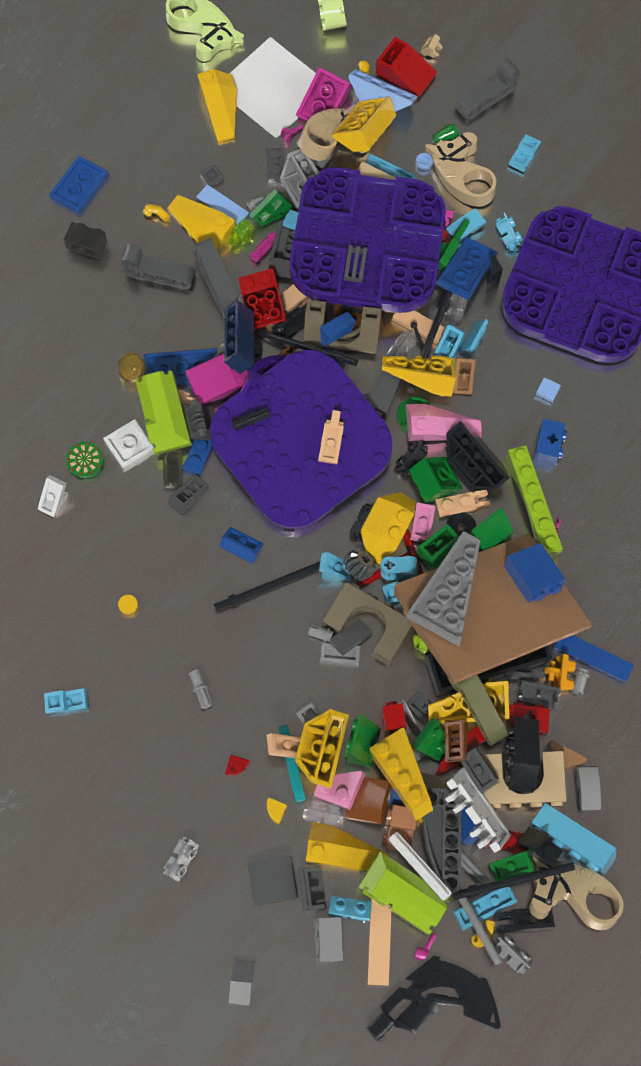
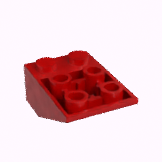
(405, 67)
(263, 297)

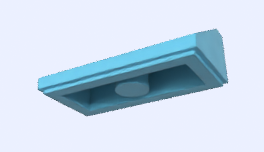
(473, 337)

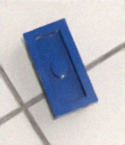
(198, 456)

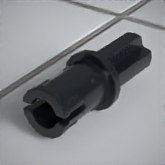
(250, 418)

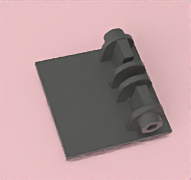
(198, 420)

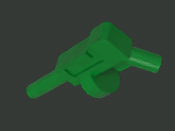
(448, 249)

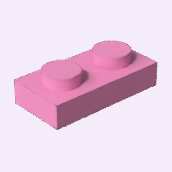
(422, 522)

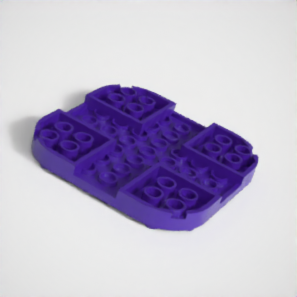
(393, 218)
(577, 285)
(281, 453)

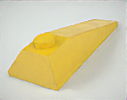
(220, 99)
(202, 221)
(433, 374)
(455, 709)
(338, 849)

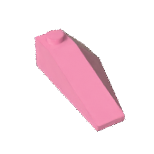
(433, 423)

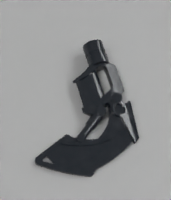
(472, 991)

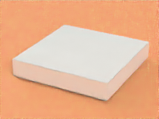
(129, 444)

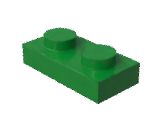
(512, 865)

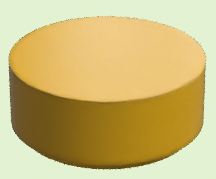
(128, 604)

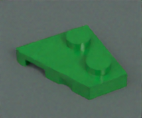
(271, 208)
(431, 741)

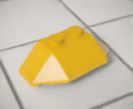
(387, 525)
(321, 746)

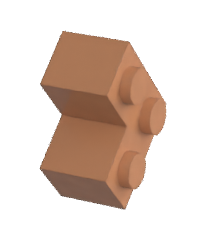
(399, 821)

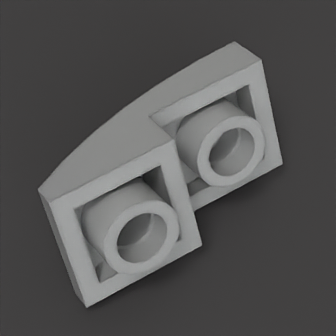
(589, 788)

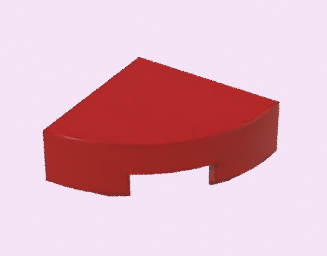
(236, 765)

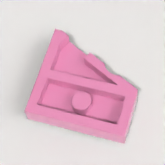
(343, 789)

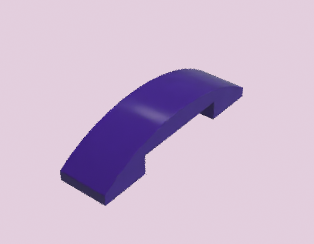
(259, 369)

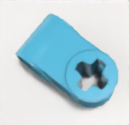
(401, 568)

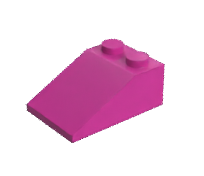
(323, 94)
(215, 380)

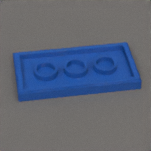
(466, 268)
(177, 362)

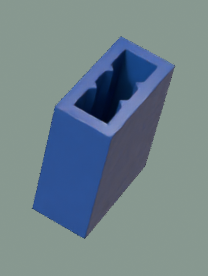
(534, 573)

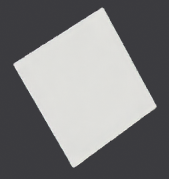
(271, 86)

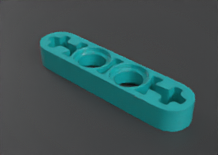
(293, 770)

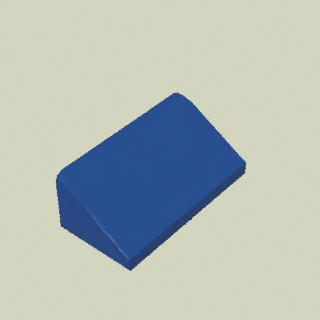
(336, 328)
(241, 545)

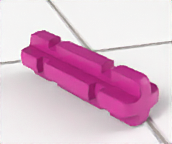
(263, 247)

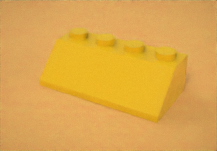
(365, 124)

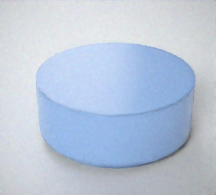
(424, 162)

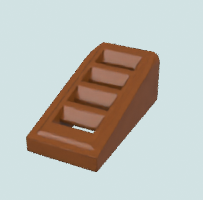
(450, 727)

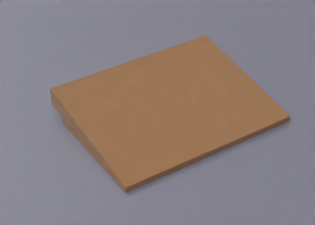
(497, 618)

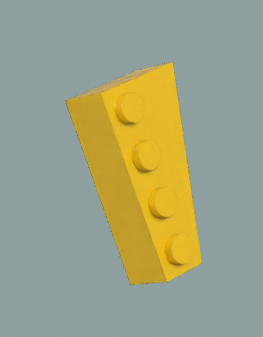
(401, 770)

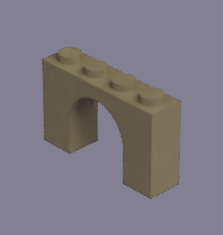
(360, 340)
(353, 600)

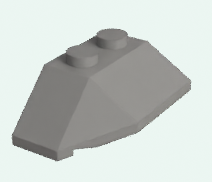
(295, 173)

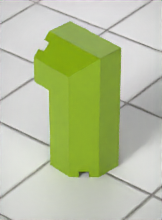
(163, 412)
(404, 891)

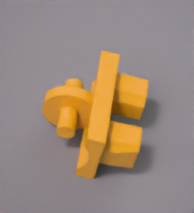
(558, 672)

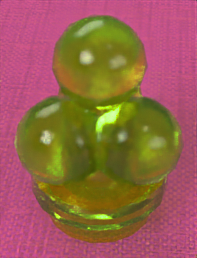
(241, 233)

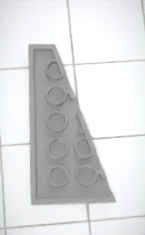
(446, 596)

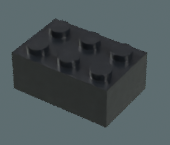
(522, 754)

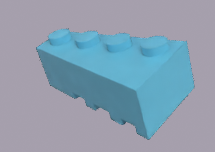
(575, 840)

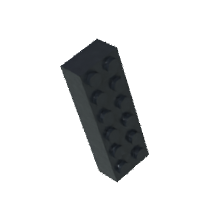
(528, 661)

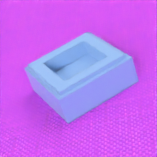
(548, 390)

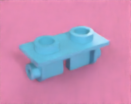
(506, 225)
(350, 907)

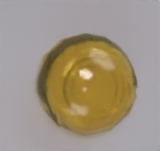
(131, 367)

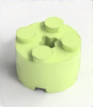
(333, 14)

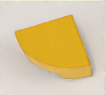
(275, 810)

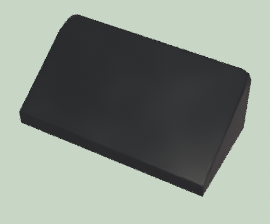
(494, 274)

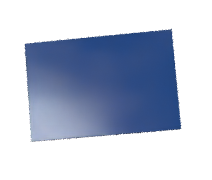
(78, 184)

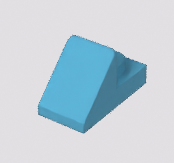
(333, 568)

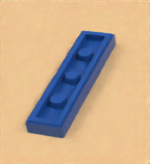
(595, 657)

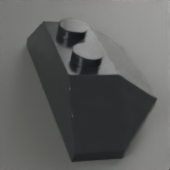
(474, 459)

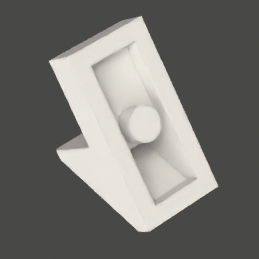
(52, 496)

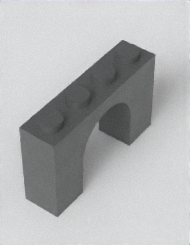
(384, 394)

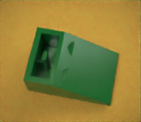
(436, 548)
(363, 735)

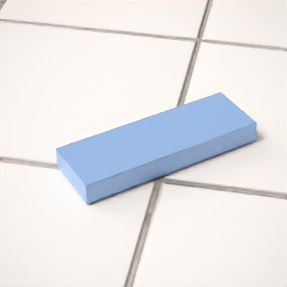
(217, 201)

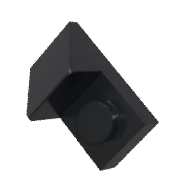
(540, 847)

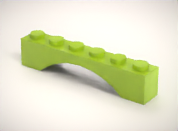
(542, 525)

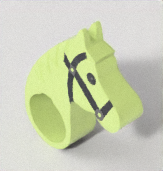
(209, 22)

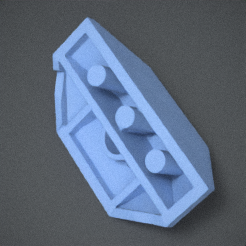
(370, 87)

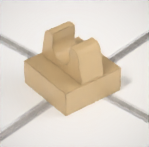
(430, 45)

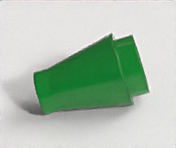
(447, 133)

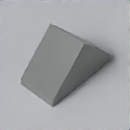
(241, 982)

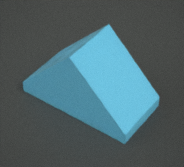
(450, 342)

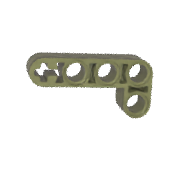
(481, 709)

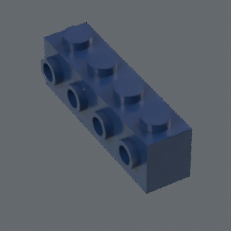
(239, 337)

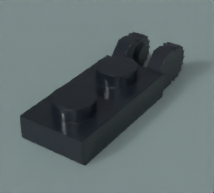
(523, 921)

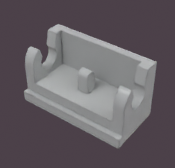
(328, 939)

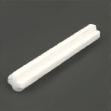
(420, 866)

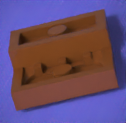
(370, 801)

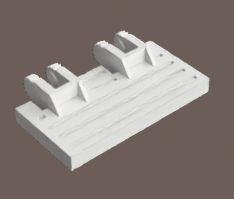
(478, 809)

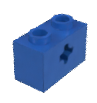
(544, 449)

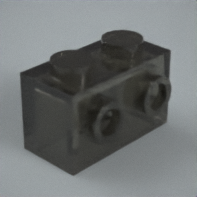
(85, 240)

